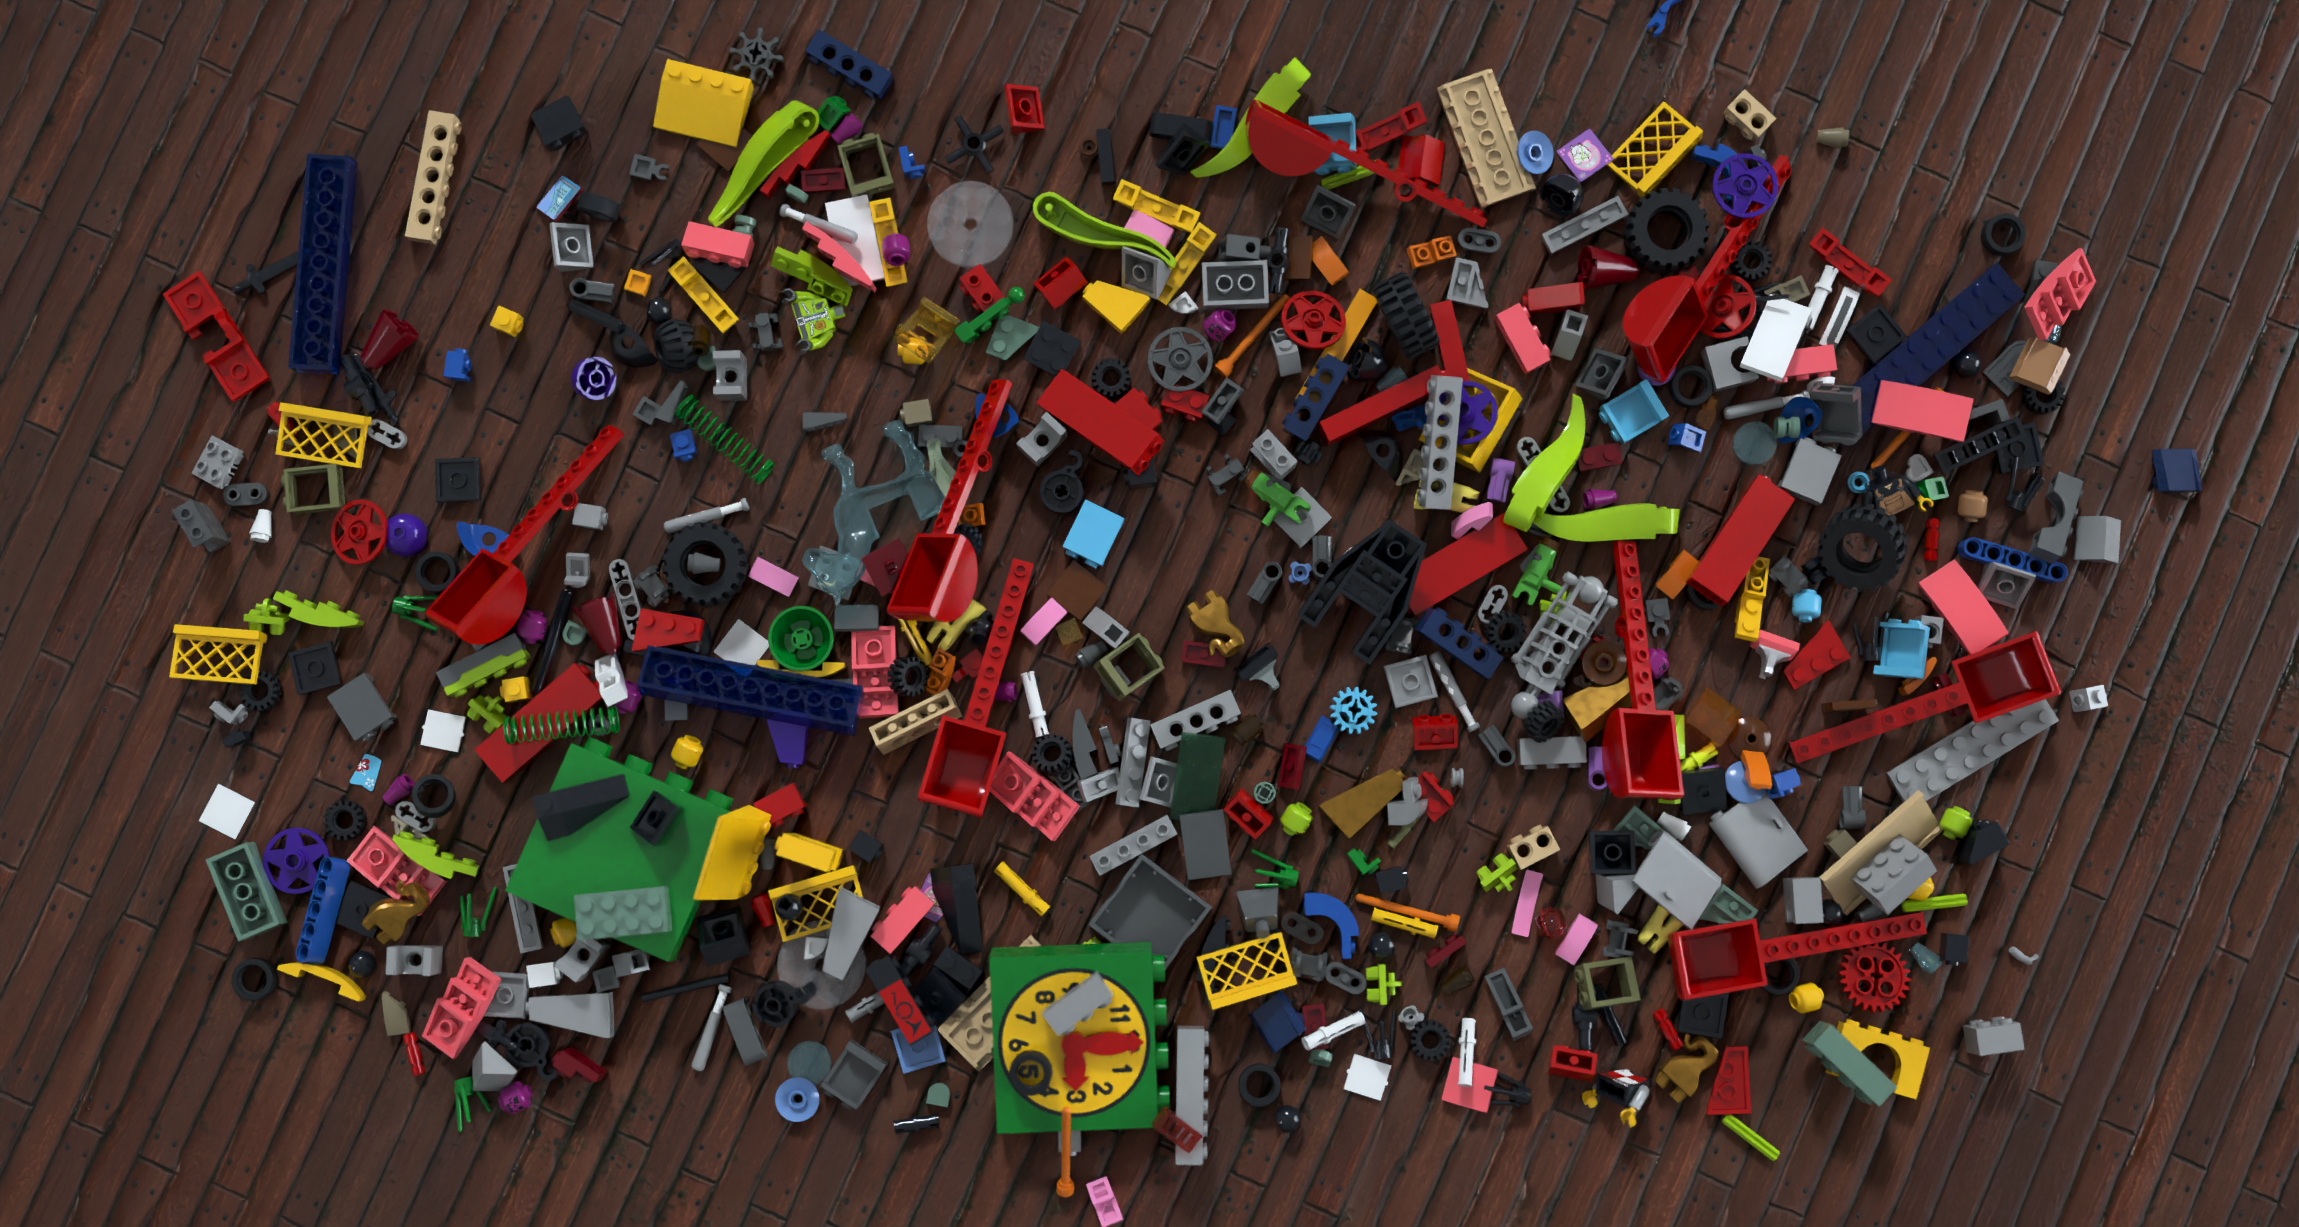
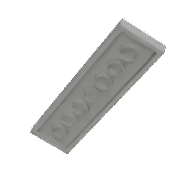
(1968, 750)

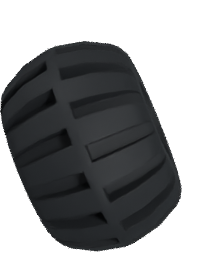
(673, 346)

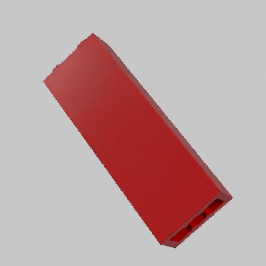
(1377, 407)
(1100, 422)
(1740, 540)
(1464, 563)
(567, 693)

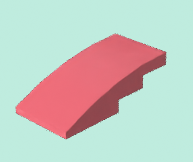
(843, 261)
(2060, 293)
(1922, 410)
(1963, 608)
(871, 660)
(1032, 796)
(386, 864)
(461, 1007)

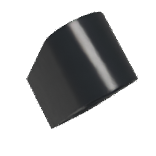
(1166, 125)

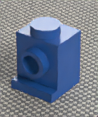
(457, 365)
(1783, 783)

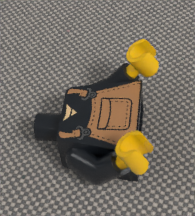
(1892, 492)

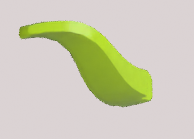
(1279, 93)
(763, 153)
(1079, 227)
(1547, 472)
(1612, 523)

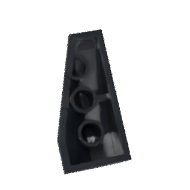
(571, 808)
(958, 900)

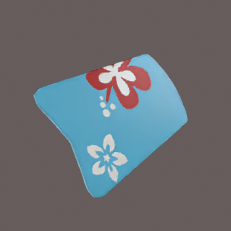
(367, 772)

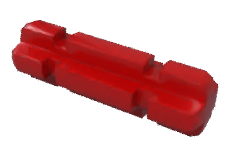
(1931, 539)
(1667, 1029)
(414, 1053)

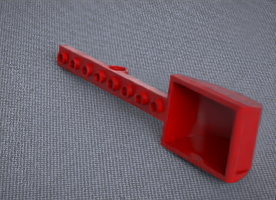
(1297, 149)
(1672, 310)
(942, 565)
(490, 589)
(1988, 681)
(1638, 742)
(967, 750)
(1733, 956)

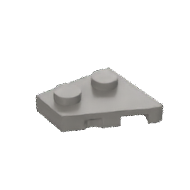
(1466, 284)

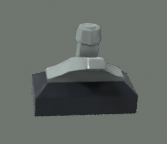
(1260, 666)

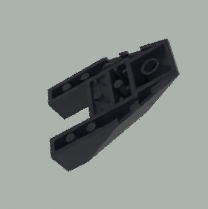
(1375, 575)

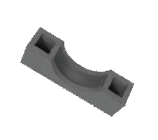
(2063, 495)

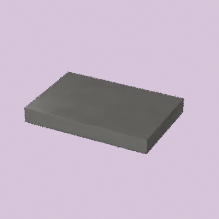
(1205, 844)

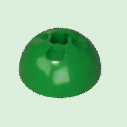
(790, 632)

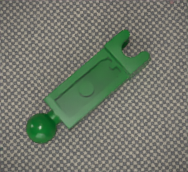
(969, 330)

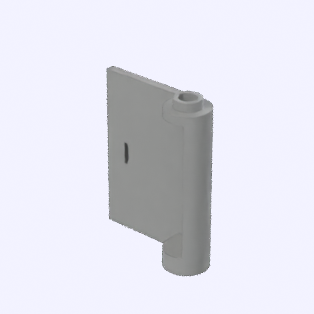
(1758, 839)
(1676, 879)

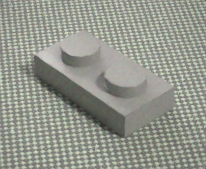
(1099, 784)

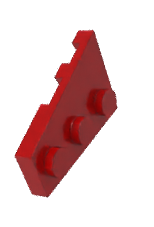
(665, 629)
(1816, 657)
(1731, 1084)

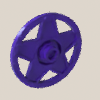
(1745, 185)
(1471, 413)
(294, 860)

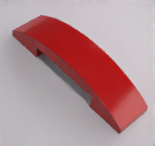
(1390, 128)
(1848, 264)

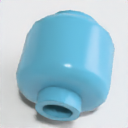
(1806, 605)

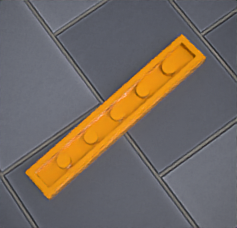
(1355, 319)

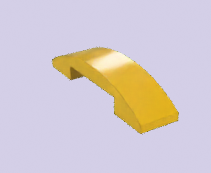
(1156, 207)
(885, 225)
(1187, 260)
(703, 294)
(828, 668)
(348, 986)

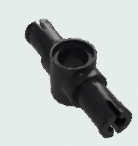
(1279, 250)
(358, 385)
(920, 950)
(1584, 1023)

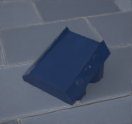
(2176, 471)
(1277, 1021)

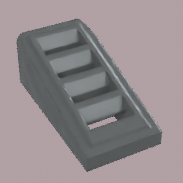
(667, 411)
(819, 420)

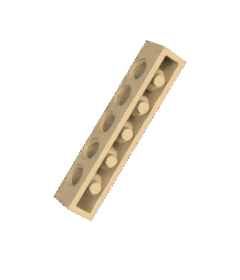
(436, 124)

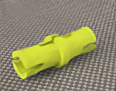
(1697, 759)

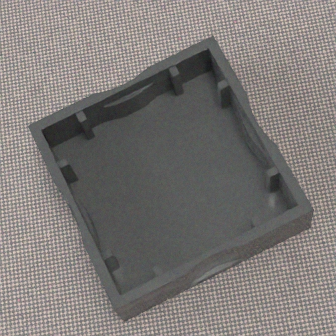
(1152, 909)

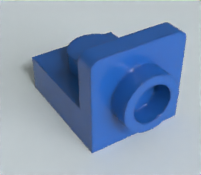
(907, 160)
(1687, 437)
(683, 445)

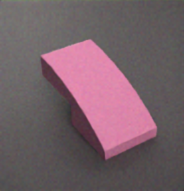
(1150, 227)
(1475, 517)
(773, 576)
(1043, 621)
(1576, 939)
(1104, 1202)

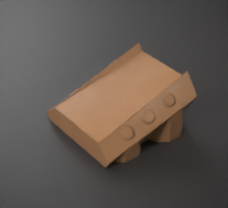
(2040, 365)

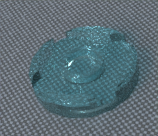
(1754, 443)
(809, 1061)

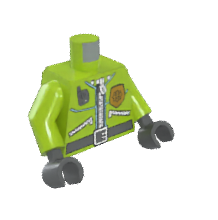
(813, 318)

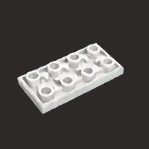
(856, 215)
(1775, 338)

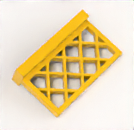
(1670, 158)
(326, 416)
(217, 635)
(812, 885)
(1252, 989)

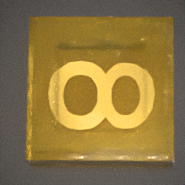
(1068, 632)

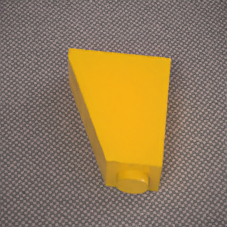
(1115, 303)

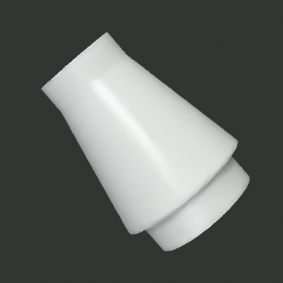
(261, 528)
(1674, 826)

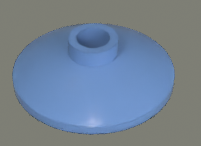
(1541, 149)
(1738, 787)
(789, 1107)

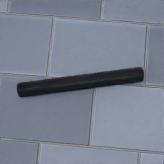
(552, 641)

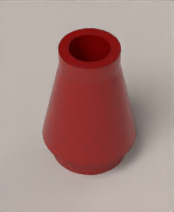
(763, 908)

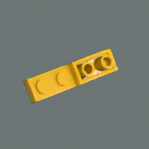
(1751, 600)

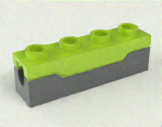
(482, 665)

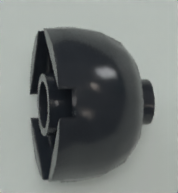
(1563, 194)
(1367, 361)

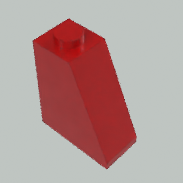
(1554, 298)

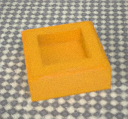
(638, 282)

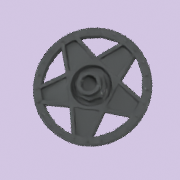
(1180, 359)

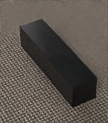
(1105, 156)

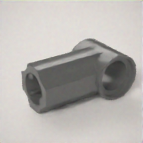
(594, 291)
(1320, 554)
(1263, 584)
(1495, 744)
(1852, 814)

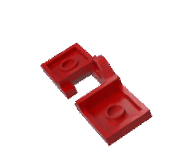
(236, 362)

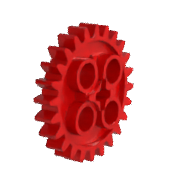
(1893, 979)

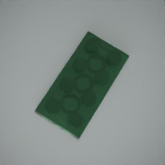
(1197, 774)

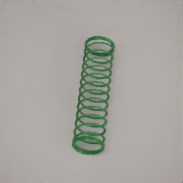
(768, 465)
(612, 714)

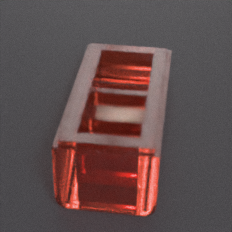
(1161, 1119)

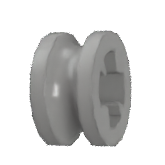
(1456, 777)

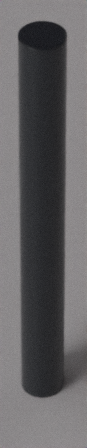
(686, 987)

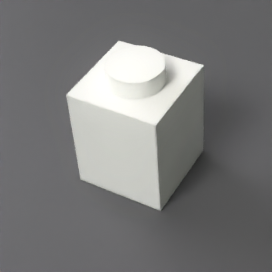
(543, 974)

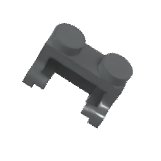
(765, 332)
(1225, 474)
(1789, 575)
(653, 586)
(1402, 637)
(1667, 693)
(1617, 939)
(1308, 964)

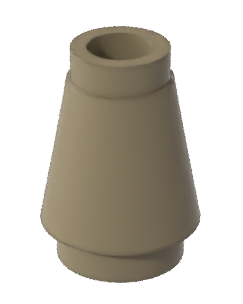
(1833, 137)

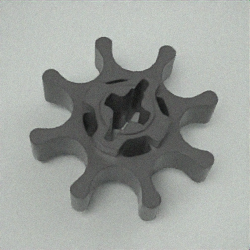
(762, 61)

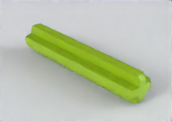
(1344, 178)
(1934, 903)
(1750, 1136)

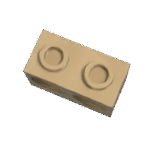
(1753, 111)
(1535, 852)

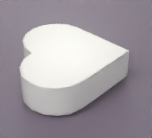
(1918, 468)

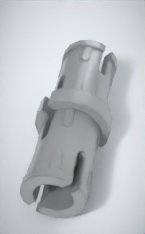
(864, 1007)

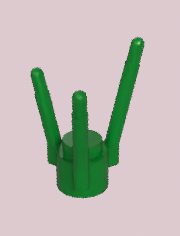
(405, 607)
(1286, 877)
(471, 925)
(462, 1089)

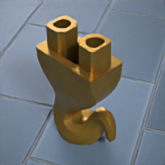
(1215, 622)
(394, 914)
(1686, 1069)

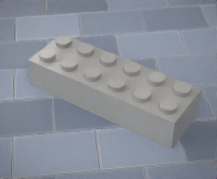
(1191, 1088)

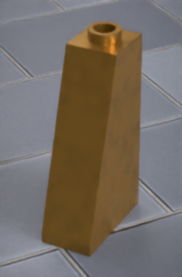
(1594, 704)
(1359, 804)

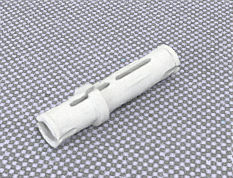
(1822, 287)
(1034, 703)
(1338, 1028)
(1466, 1052)

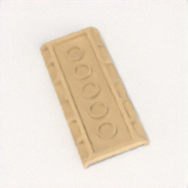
(1485, 137)
(1911, 820)
(971, 1024)

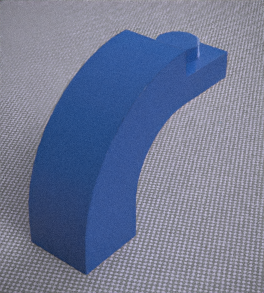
(1715, 157)
(1331, 907)

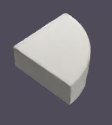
(1183, 304)
(1822, 380)
(815, 946)

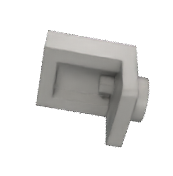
(577, 569)
(2088, 698)
(225, 713)

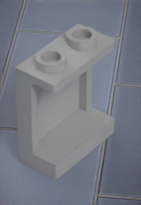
(1273, 455)
(1810, 471)

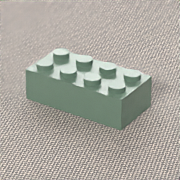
(246, 891)
(623, 913)
(1849, 1063)

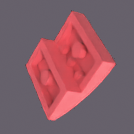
(1471, 1097)

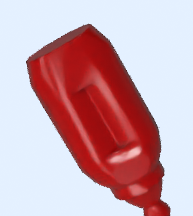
(275, 415)

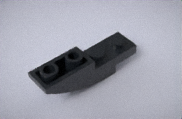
(1214, 942)

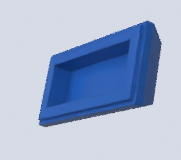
(1223, 126)
(1321, 739)

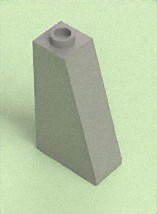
(849, 927)
(578, 1012)

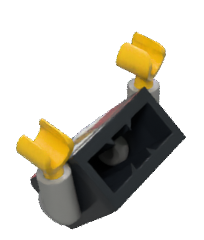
(1622, 1088)

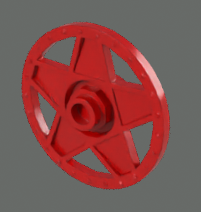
(1725, 306)
(1313, 320)
(359, 532)

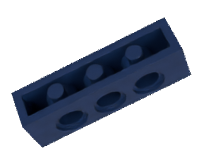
(824, 43)
(1302, 429)
(1429, 628)

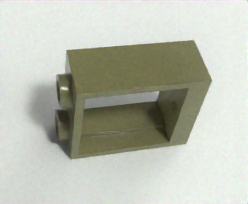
(873, 186)
(335, 482)
(1112, 677)
(1626, 977)

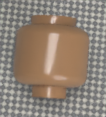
(1972, 505)

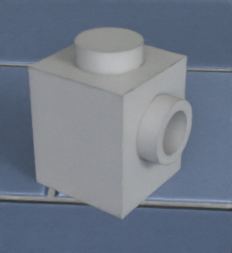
(630, 962)

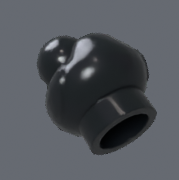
(980, 628)

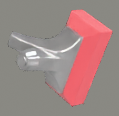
(1772, 651)

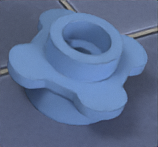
(1295, 577)

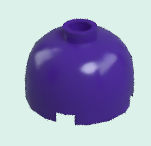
(593, 378)
(406, 535)

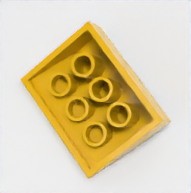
(702, 103)
(1507, 399)
(733, 854)

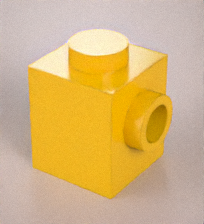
(507, 321)
(516, 689)

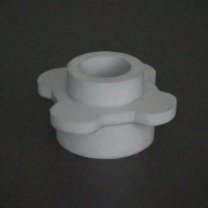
(1408, 1012)

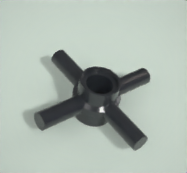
(971, 136)

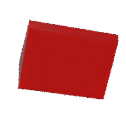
(1024, 108)
(1422, 158)

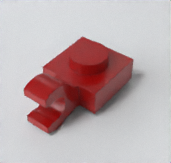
(971, 666)

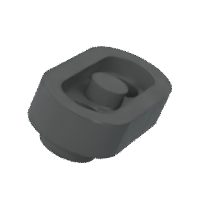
(1479, 240)
(245, 494)
(1344, 978)

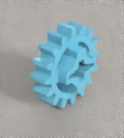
(1351, 721)

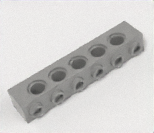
(1446, 453)

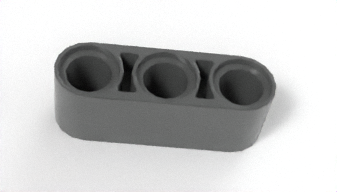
(745, 1031)

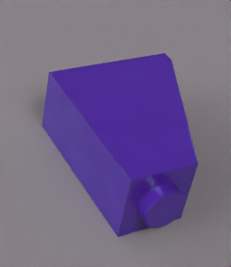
(789, 742)

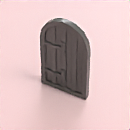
(2001, 368)

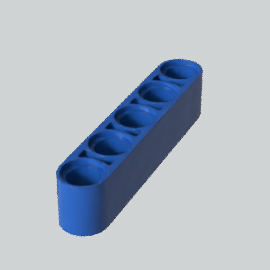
(2002, 555)
(322, 910)

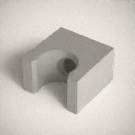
(726, 363)
(1718, 365)
(1049, 428)
(1803, 900)
(401, 960)
(574, 966)

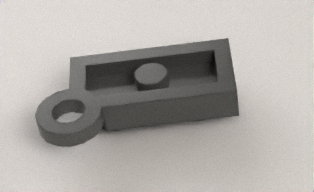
(949, 436)

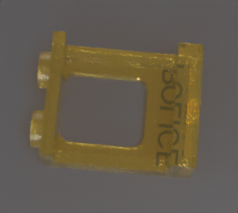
(932, 319)

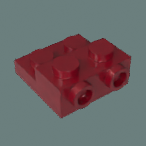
(572, 1063)

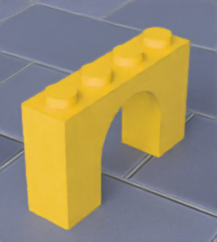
(809, 851)
(1909, 1056)

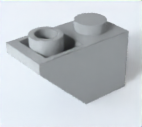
(1569, 335)
(1285, 353)
(1106, 627)

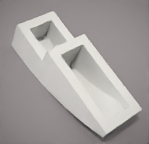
(610, 679)

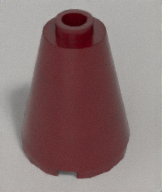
(1605, 268)
(387, 340)
(601, 622)

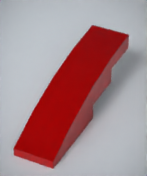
(802, 159)
(1450, 341)

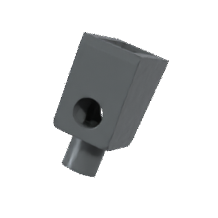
(1235, 248)
(1259, 910)

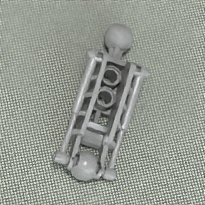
(1589, 591)

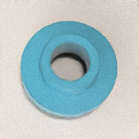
(1851, 482)

